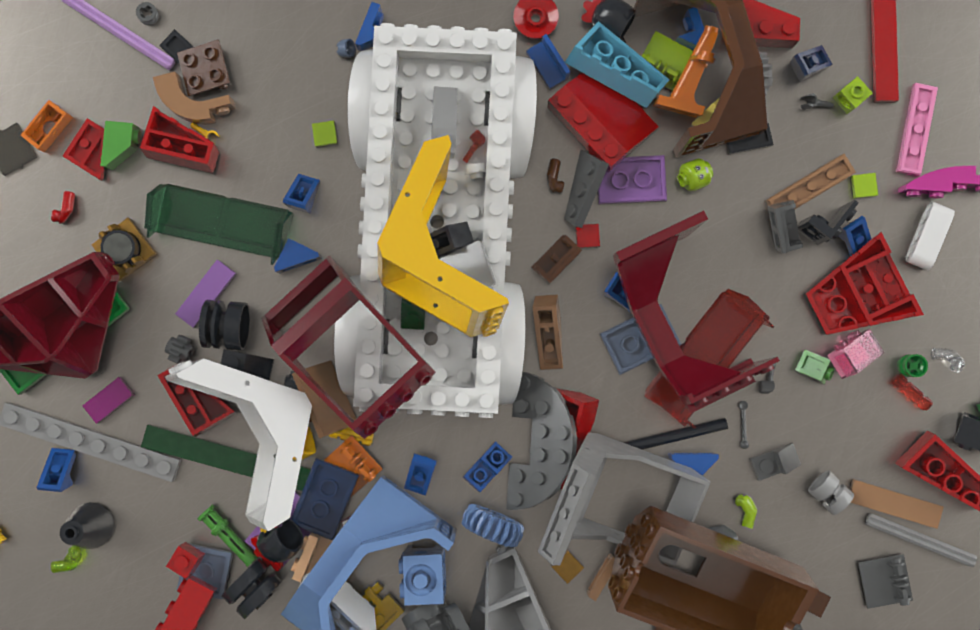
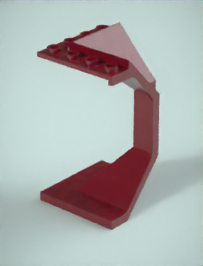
(642, 275)

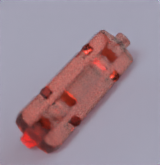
(912, 392)

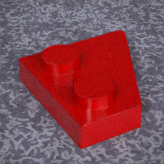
(87, 149)

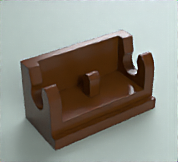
(556, 259)

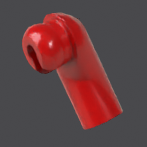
(66, 208)

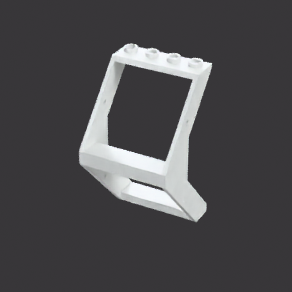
(276, 418)

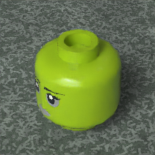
(695, 174)

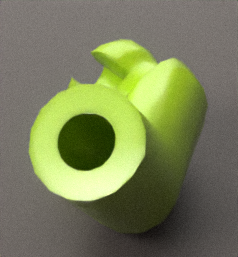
(749, 509)

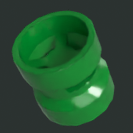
(917, 365)

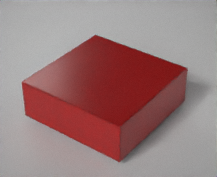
(588, 236)

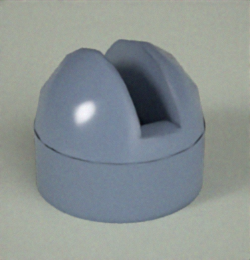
(346, 48)

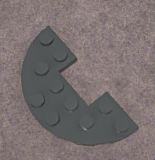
(551, 444)

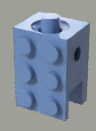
(423, 575)

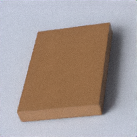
(323, 417)

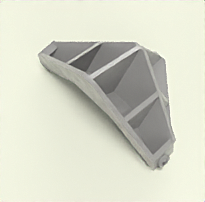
(507, 596)

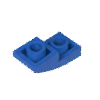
(487, 467)

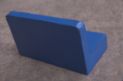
(548, 63)

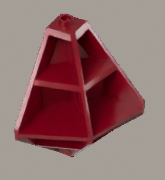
(59, 319)

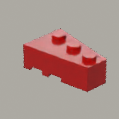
(176, 144)

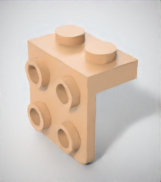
(313, 549)

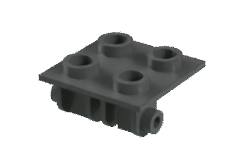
(885, 581)

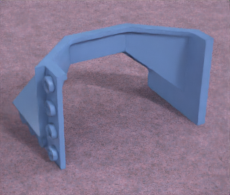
(381, 521)

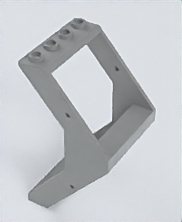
(568, 515)

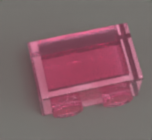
(855, 353)

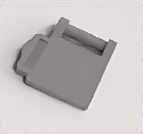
(472, 262)

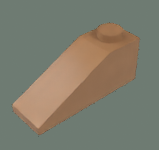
(548, 331)

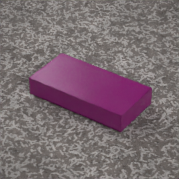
(108, 400)

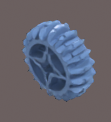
(492, 525)

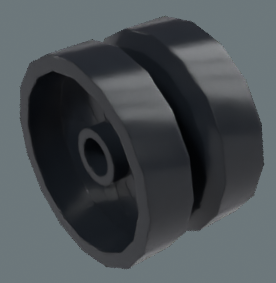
(252, 589)

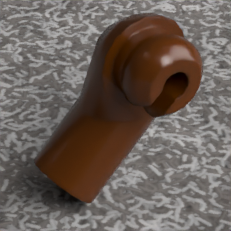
(552, 176)

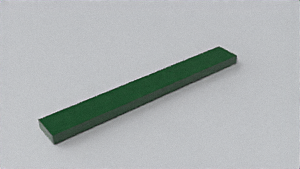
(207, 452)

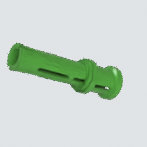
(222, 524)

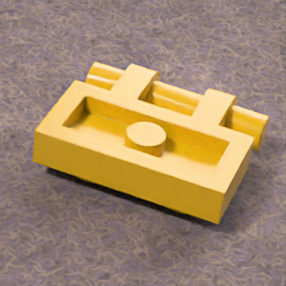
(386, 609)

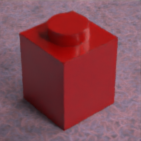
(185, 560)

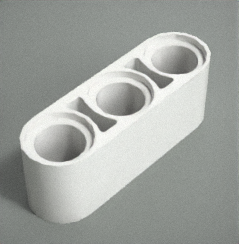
(929, 235)

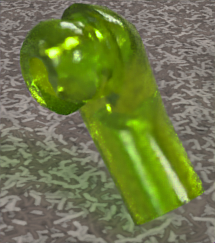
(70, 561)

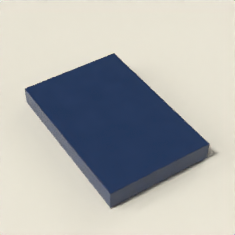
(324, 498)

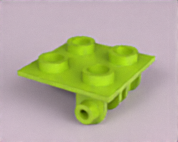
(667, 57)

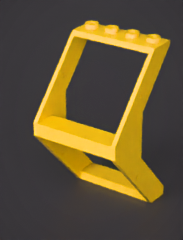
(409, 260)

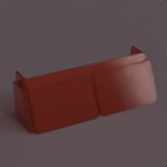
(714, 339)

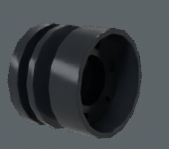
(222, 324)

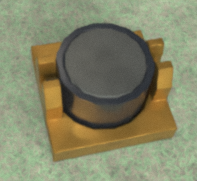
(124, 247)

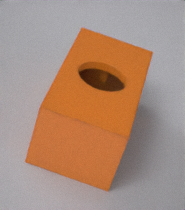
(35, 131)

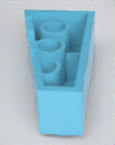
(616, 65)

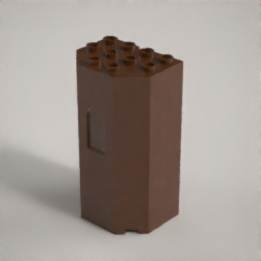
(731, 591)

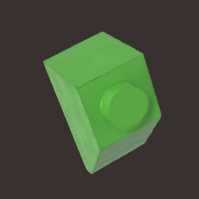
(119, 143)

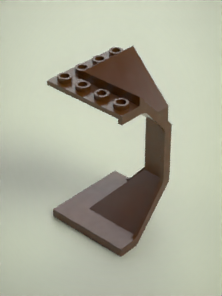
(742, 102)

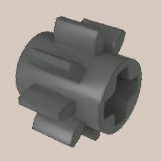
(179, 349)

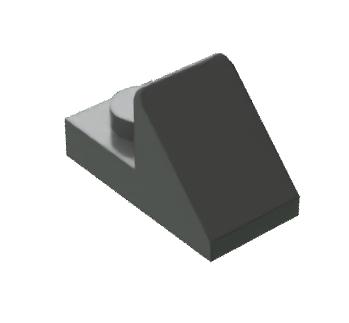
(775, 462)

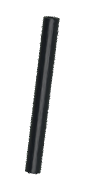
(679, 434)

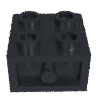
(821, 230)

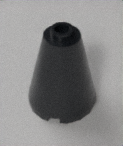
(88, 526)

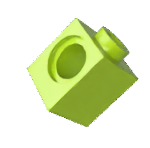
(852, 95)

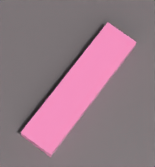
(916, 129)

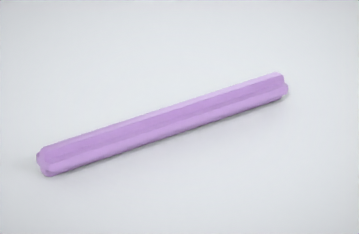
(122, 33)

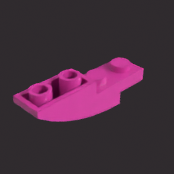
(942, 182)

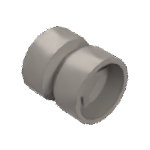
(834, 496)

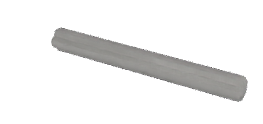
(921, 540)

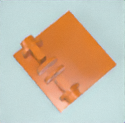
(355, 458)

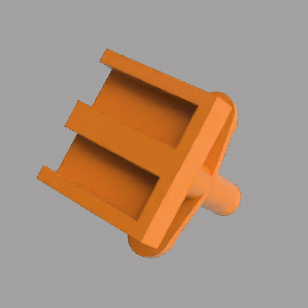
(682, 96)

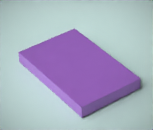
(635, 181)

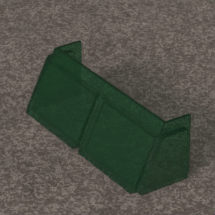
(217, 220)

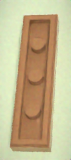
(815, 182)
(896, 504)

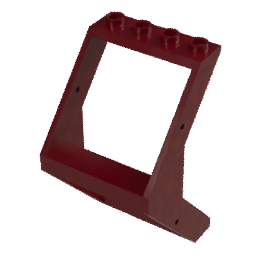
(318, 321)

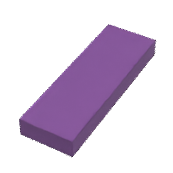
(208, 288)

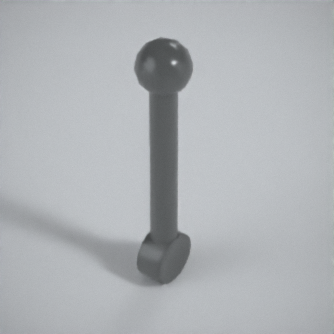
(743, 405)

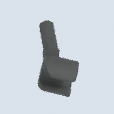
(813, 101)
(768, 386)

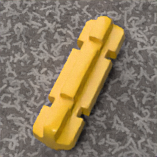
(346, 433)

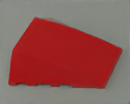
(863, 291)

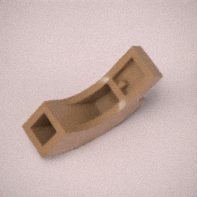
(172, 93)

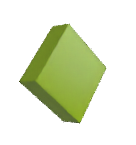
(324, 133)
(864, 185)

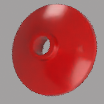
(544, 9)

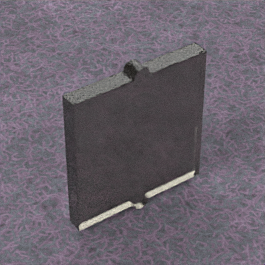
(14, 150)

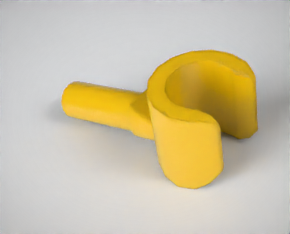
(205, 133)

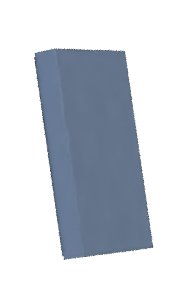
(628, 346)

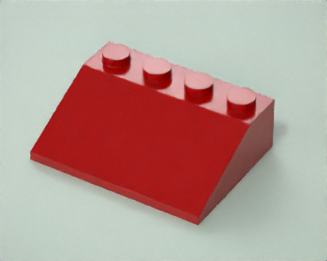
(601, 119)

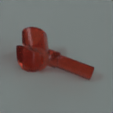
(478, 140)

